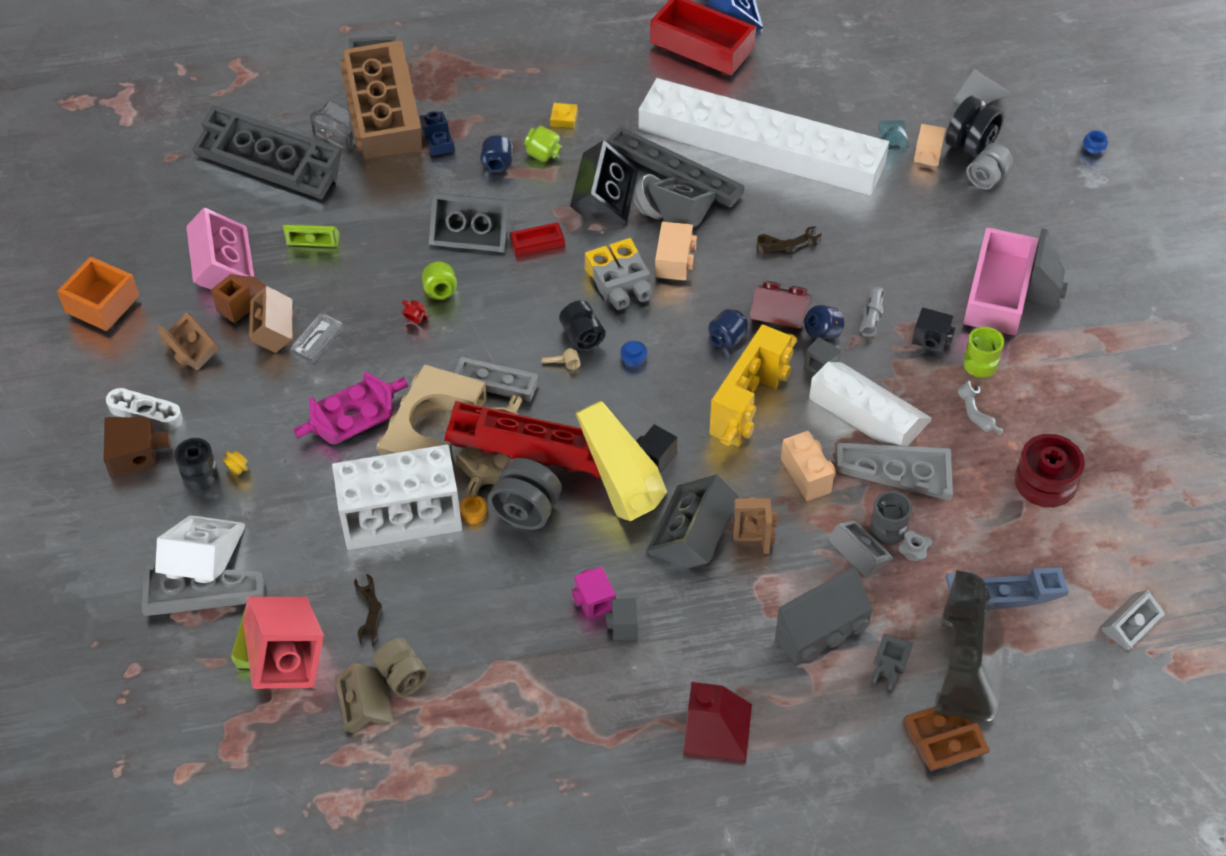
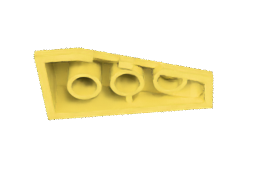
(623, 465)

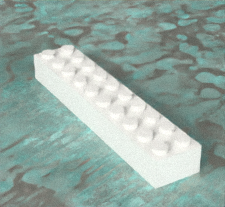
(763, 136)

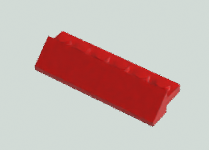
(520, 437)

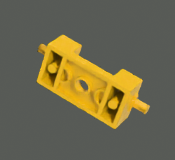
(762, 362)

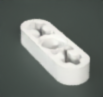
(136, 400)

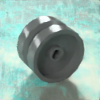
(525, 493)

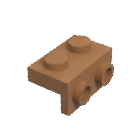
(189, 341)
(754, 521)

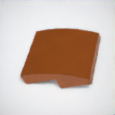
(944, 738)

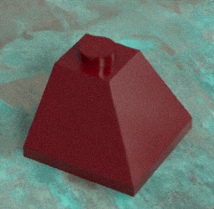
(717, 723)

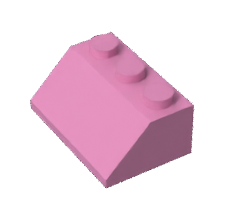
(217, 248)

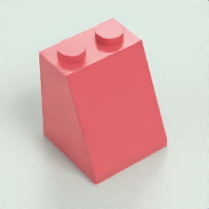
(282, 642)

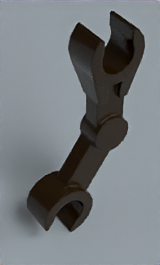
(769, 244)
(375, 610)

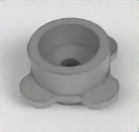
(915, 553)

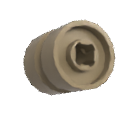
(400, 667)

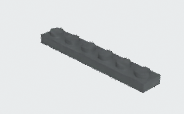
(672, 164)

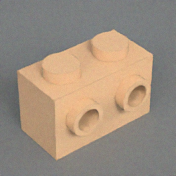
(674, 250)
(807, 465)

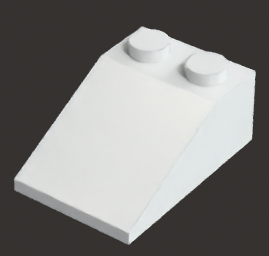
(197, 548)

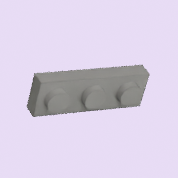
(500, 379)

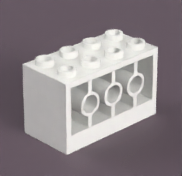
(397, 497)

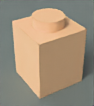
(929, 144)

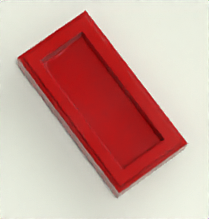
(537, 239)

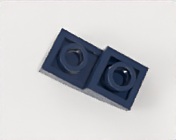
(437, 133)

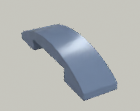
(1027, 590)

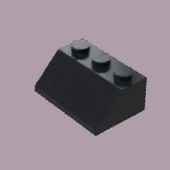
(604, 185)

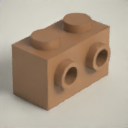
(271, 319)

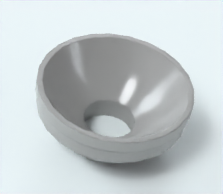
(644, 199)

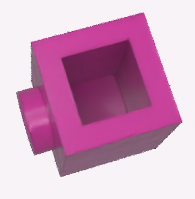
(593, 592)

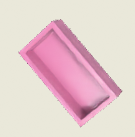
(1001, 281)

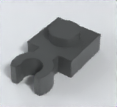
(891, 658)

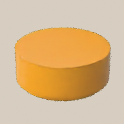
(473, 509)

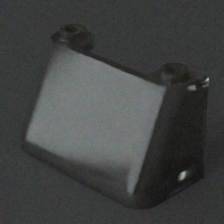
(973, 672)

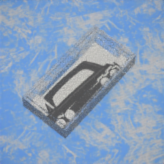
(316, 338)

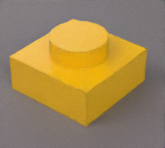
(563, 115)

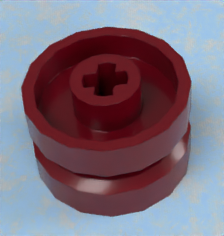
(1049, 470)

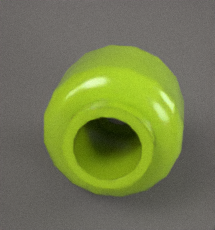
(542, 144)
(439, 280)

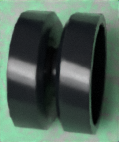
(974, 126)

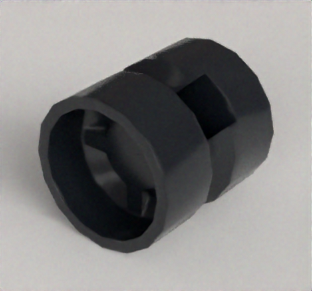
(582, 325)
(196, 464)

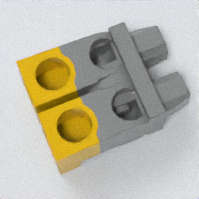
(619, 275)

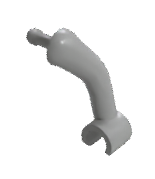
(982, 420)

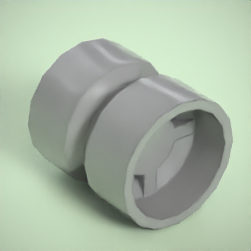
(989, 166)

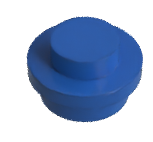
(1095, 141)
(633, 353)

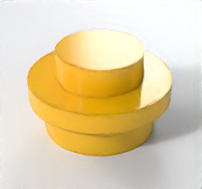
(235, 462)

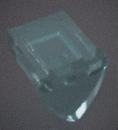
(894, 133)

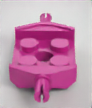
(369, 397)

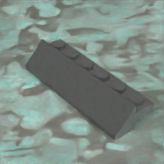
(268, 152)

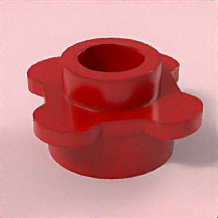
(414, 311)

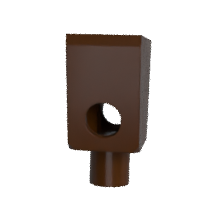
(131, 444)

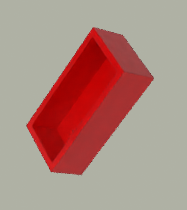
(703, 35)

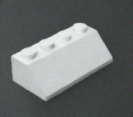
(866, 405)

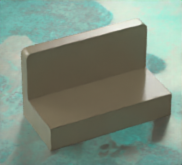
(362, 697)

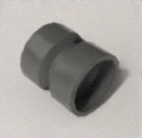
(890, 517)

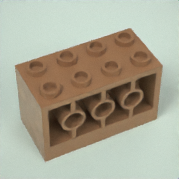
(381, 100)

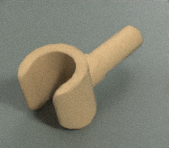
(569, 357)

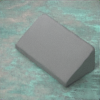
(859, 547)
(1133, 619)

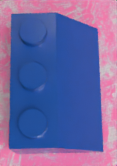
(740, 9)

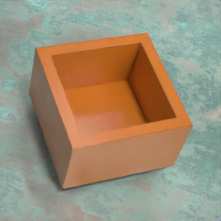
(98, 293)

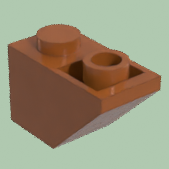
(234, 295)

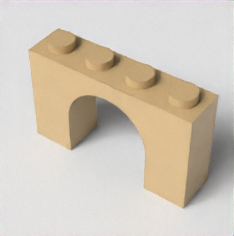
(430, 392)

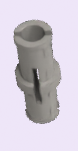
(872, 311)

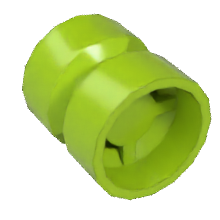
(983, 352)

